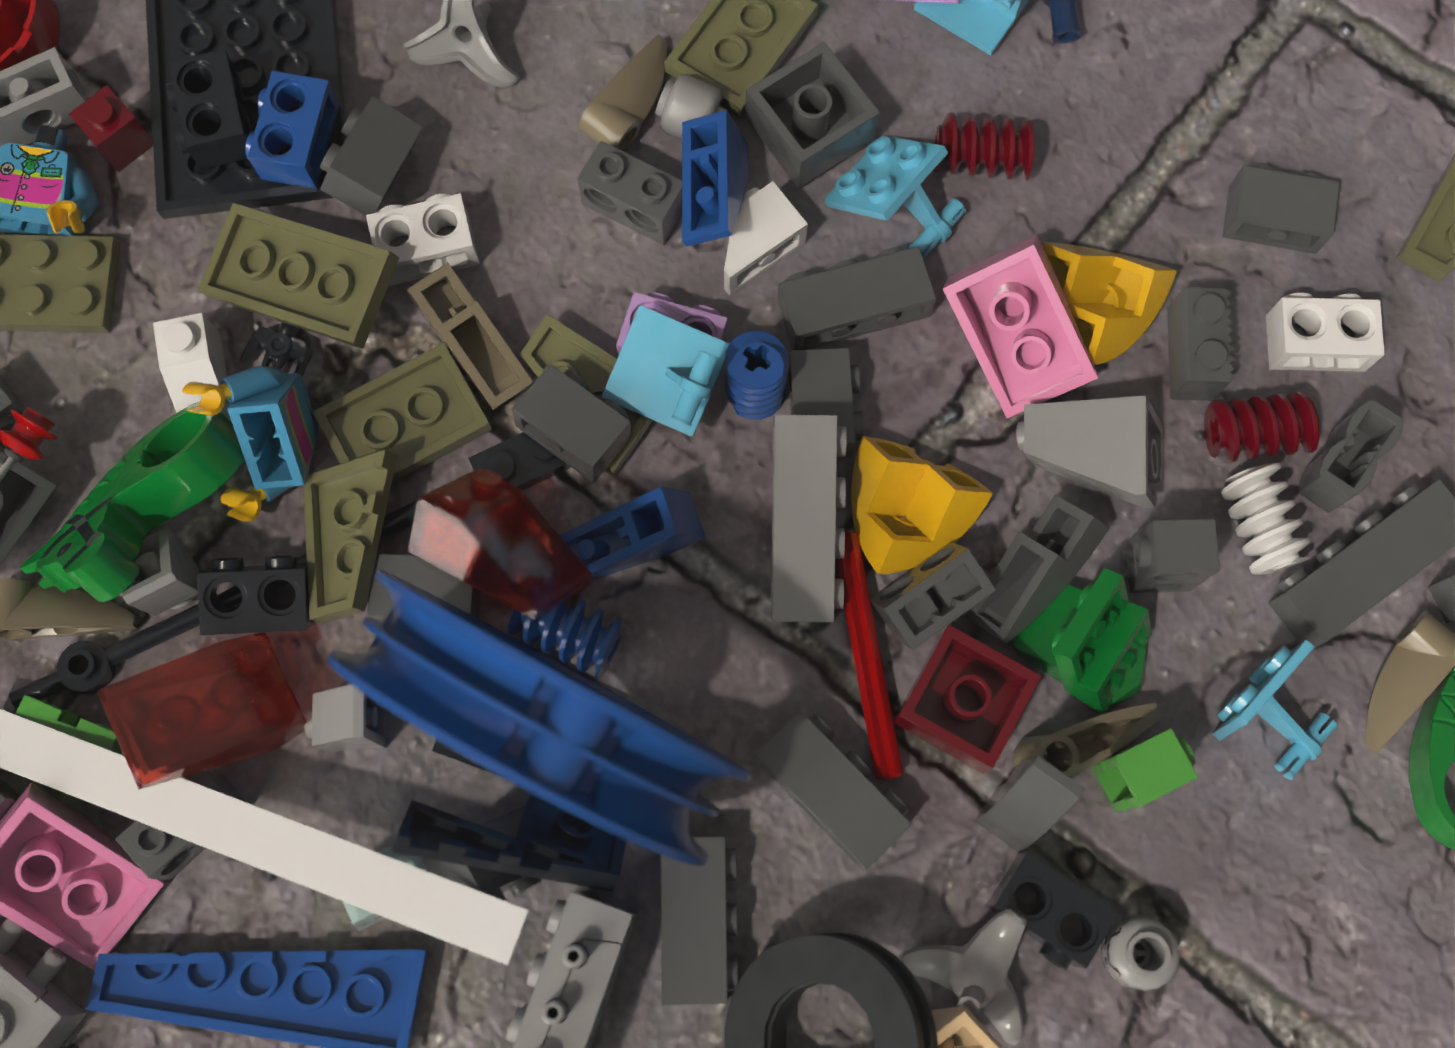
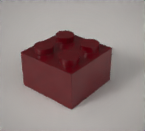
(967, 699)

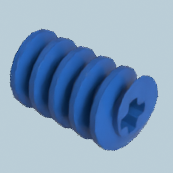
(756, 374)
(573, 634)

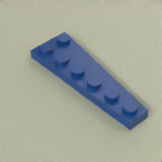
(272, 995)

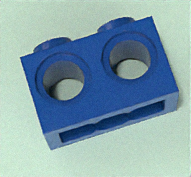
(303, 130)

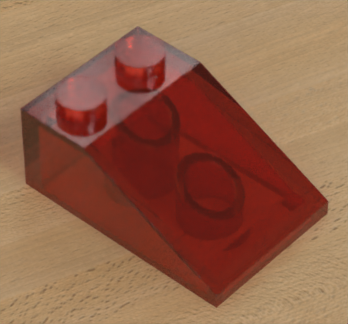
(496, 543)
(203, 710)

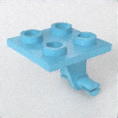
(975, 21)
(892, 177)
(666, 370)
(1259, 700)

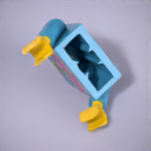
(44, 187)
(272, 427)

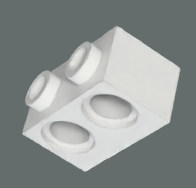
(424, 249)
(1326, 343)

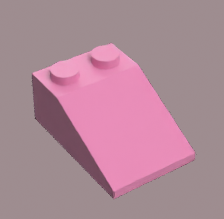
(1020, 326)
(68, 878)

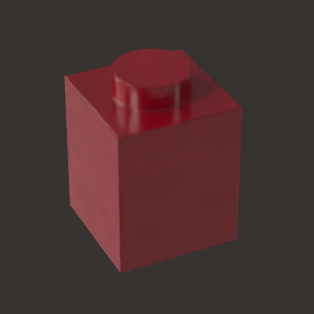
(112, 128)

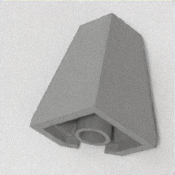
(1098, 443)

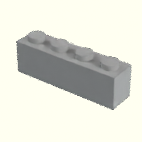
(805, 518)

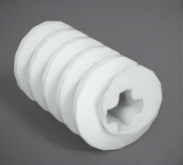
(1264, 519)

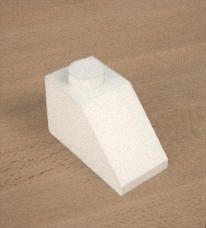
(763, 236)
(189, 352)

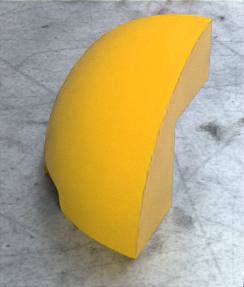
(1109, 295)
(909, 505)

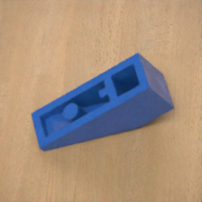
(712, 177)
(636, 532)

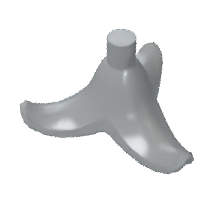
(463, 38)
(979, 971)

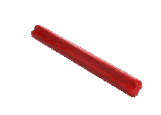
(868, 662)

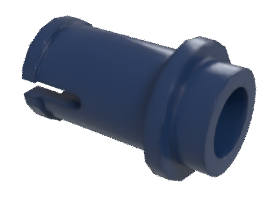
(1064, 20)

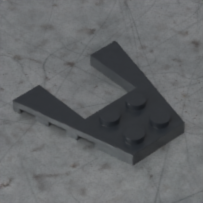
(546, 844)

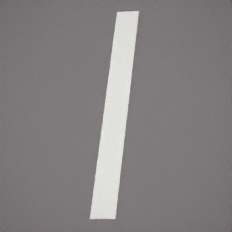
(265, 840)

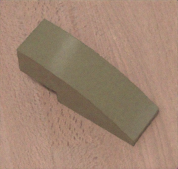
(469, 336)

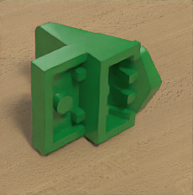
(1091, 642)

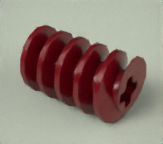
(986, 145)
(1261, 422)

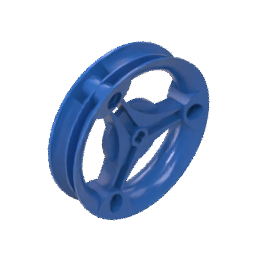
(537, 721)

